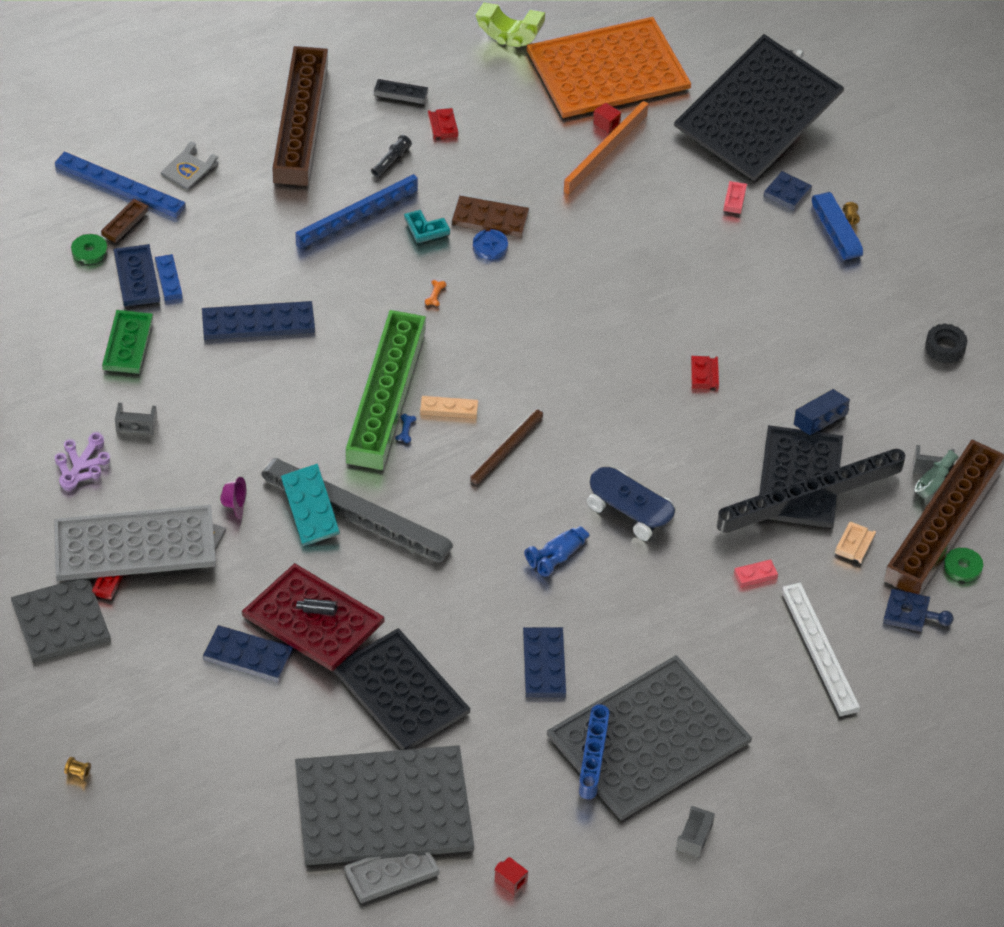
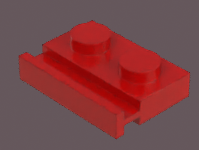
(443, 123)
(704, 372)

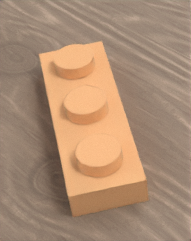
(449, 407)

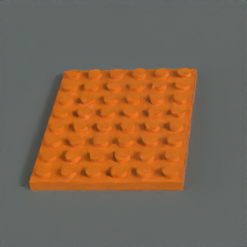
(608, 66)

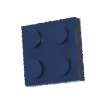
(787, 190)

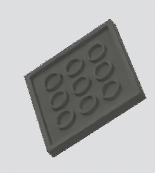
(60, 619)

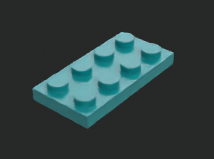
(310, 504)

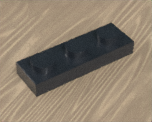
(401, 91)

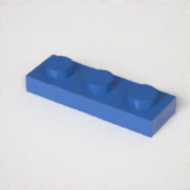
(168, 277)

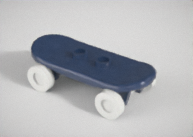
(630, 498)

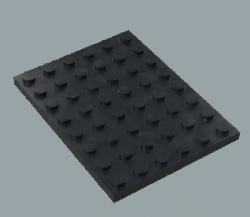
(759, 107)

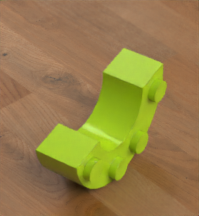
(507, 30)

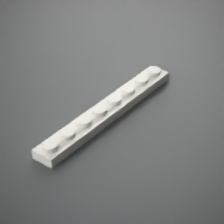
(820, 649)

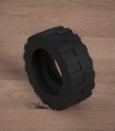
(950, 332)

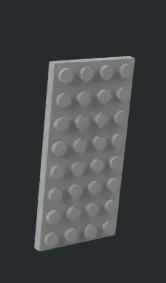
(134, 542)

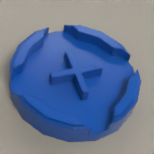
(490, 244)

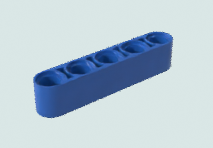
(837, 226)
(597, 725)

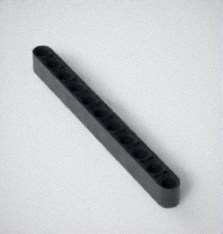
(810, 490)

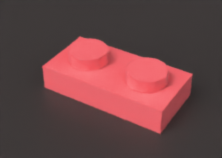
(735, 197)
(755, 573)

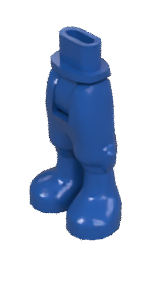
(559, 547)

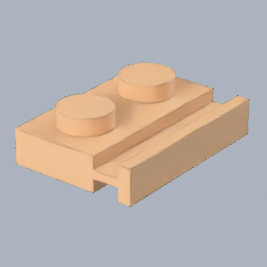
(855, 542)

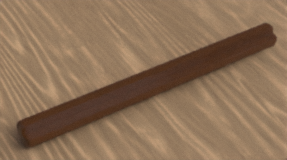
(506, 446)

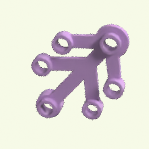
(70, 479)

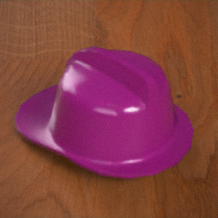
(234, 496)

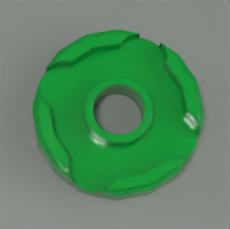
(89, 241)
(966, 556)

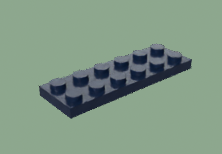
(258, 320)

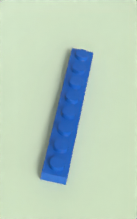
(120, 184)
(356, 211)

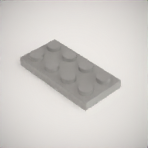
(378, 876)

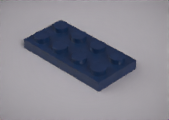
(136, 275)
(248, 653)
(544, 662)

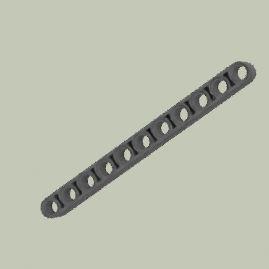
(372, 516)

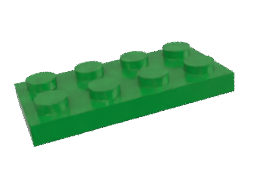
(127, 341)

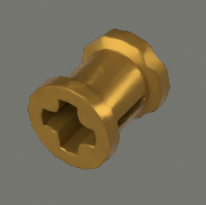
(850, 210)
(77, 768)

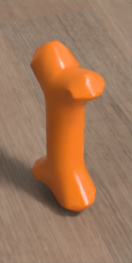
(432, 300)

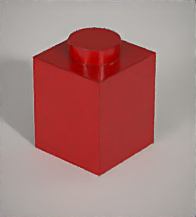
(607, 117)
(510, 875)

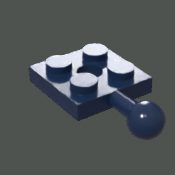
(915, 619)

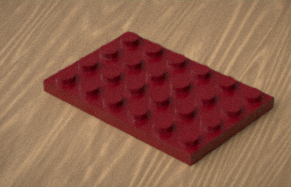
(318, 636)

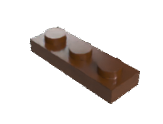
(124, 220)

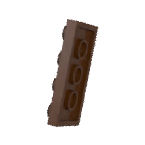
(488, 215)

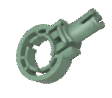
(934, 478)

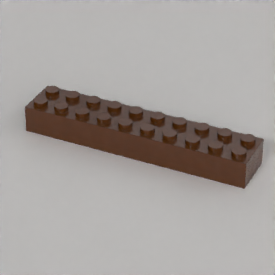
(300, 116)
(944, 518)

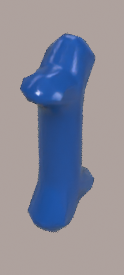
(404, 435)

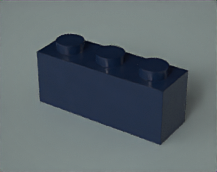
(821, 412)

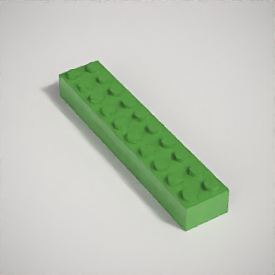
(385, 390)

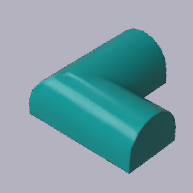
(423, 230)

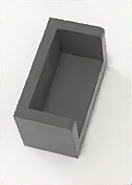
(135, 422)
(924, 463)
(695, 831)

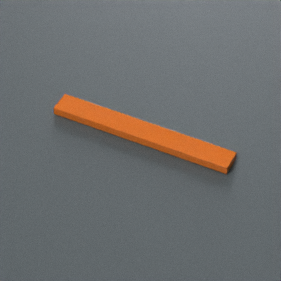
(605, 147)

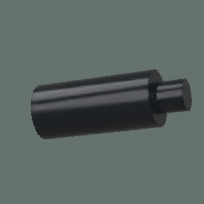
(318, 606)

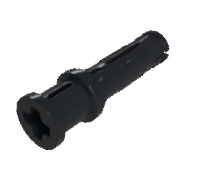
(379, 168)

